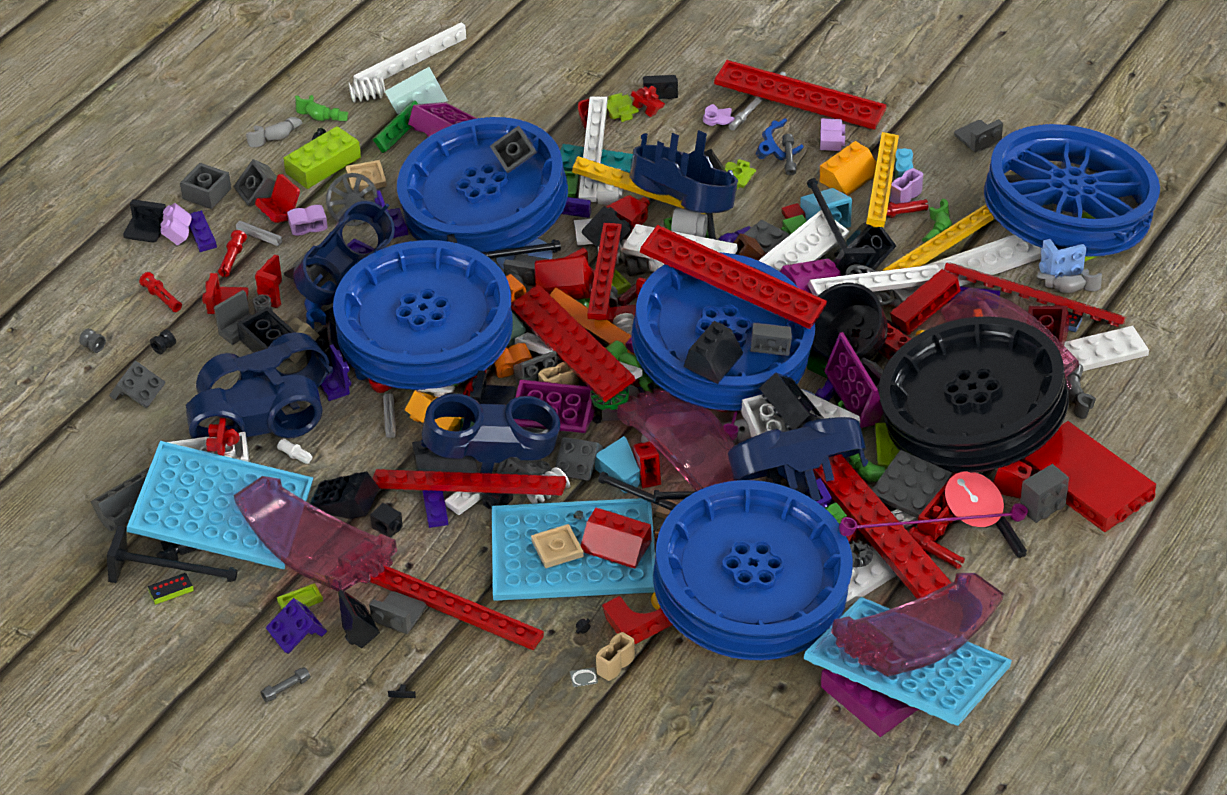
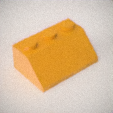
(848, 169)
(417, 408)

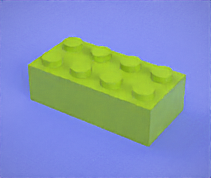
(322, 157)

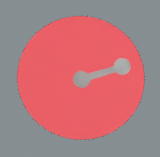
(972, 496)

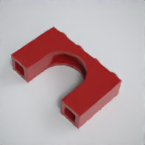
(636, 625)

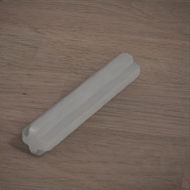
(259, 233)
(389, 415)

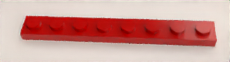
(604, 271)

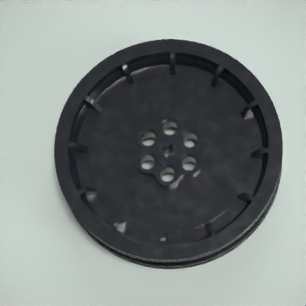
(974, 393)

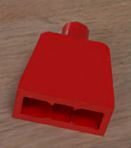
(631, 210)
(647, 457)
(1010, 478)

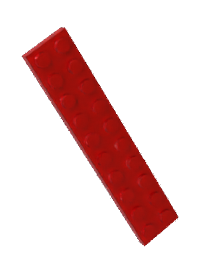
(800, 94)
(733, 276)
(572, 343)
(891, 542)

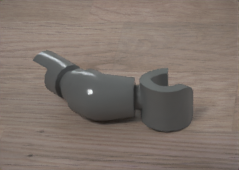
(1082, 401)

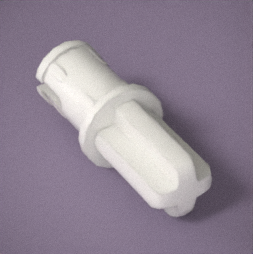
(294, 451)

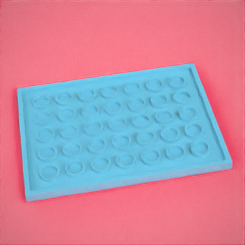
(193, 502)
(521, 574)
(941, 689)

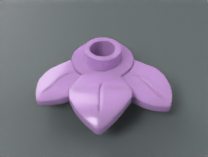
(717, 116)

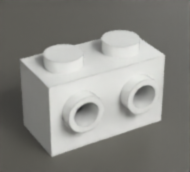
(608, 193)

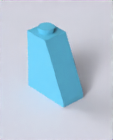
(619, 463)

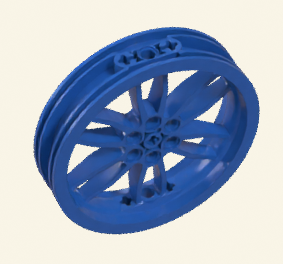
(1120, 175)

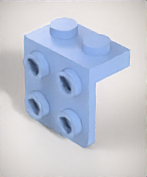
(1063, 261)

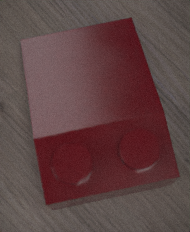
(1054, 319)

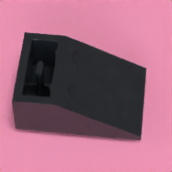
(346, 495)

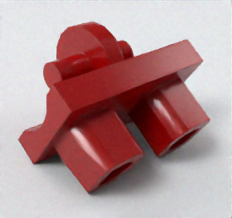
(649, 98)
(223, 436)

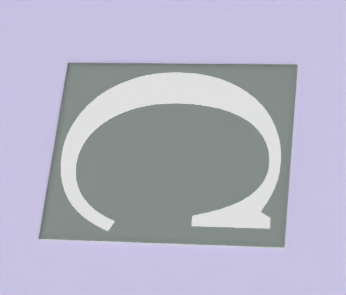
(583, 677)

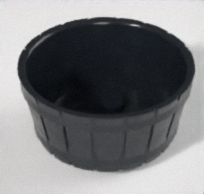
(850, 308)

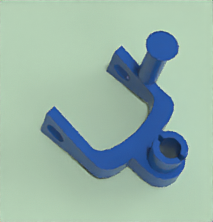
(770, 147)

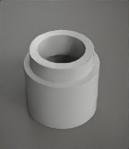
(689, 222)

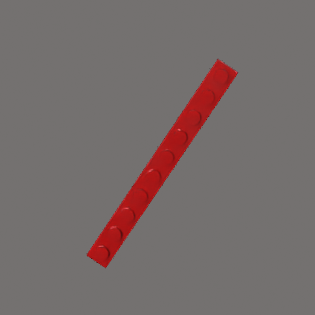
(1042, 296)
(470, 482)
(460, 607)

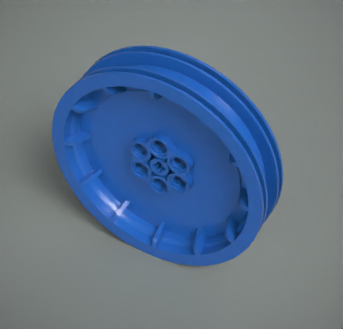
(462, 189)
(678, 309)
(423, 314)
(752, 569)

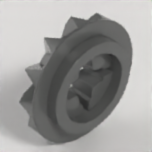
(865, 555)

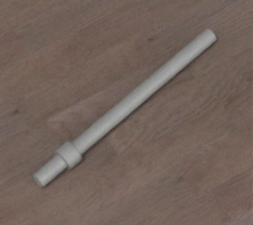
(742, 116)

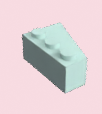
(419, 87)

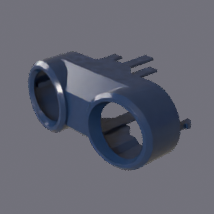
(683, 175)
(336, 256)
(265, 363)
(254, 404)
(494, 431)
(798, 452)

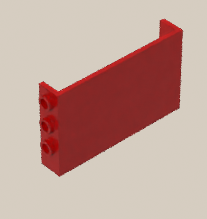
(1099, 482)

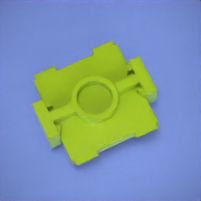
(621, 107)
(741, 171)

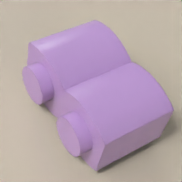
(831, 134)
(907, 186)
(307, 220)
(175, 223)

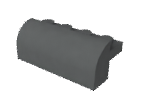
(117, 504)

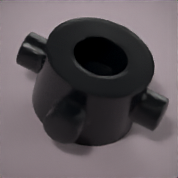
(583, 626)

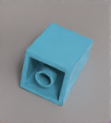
(838, 204)

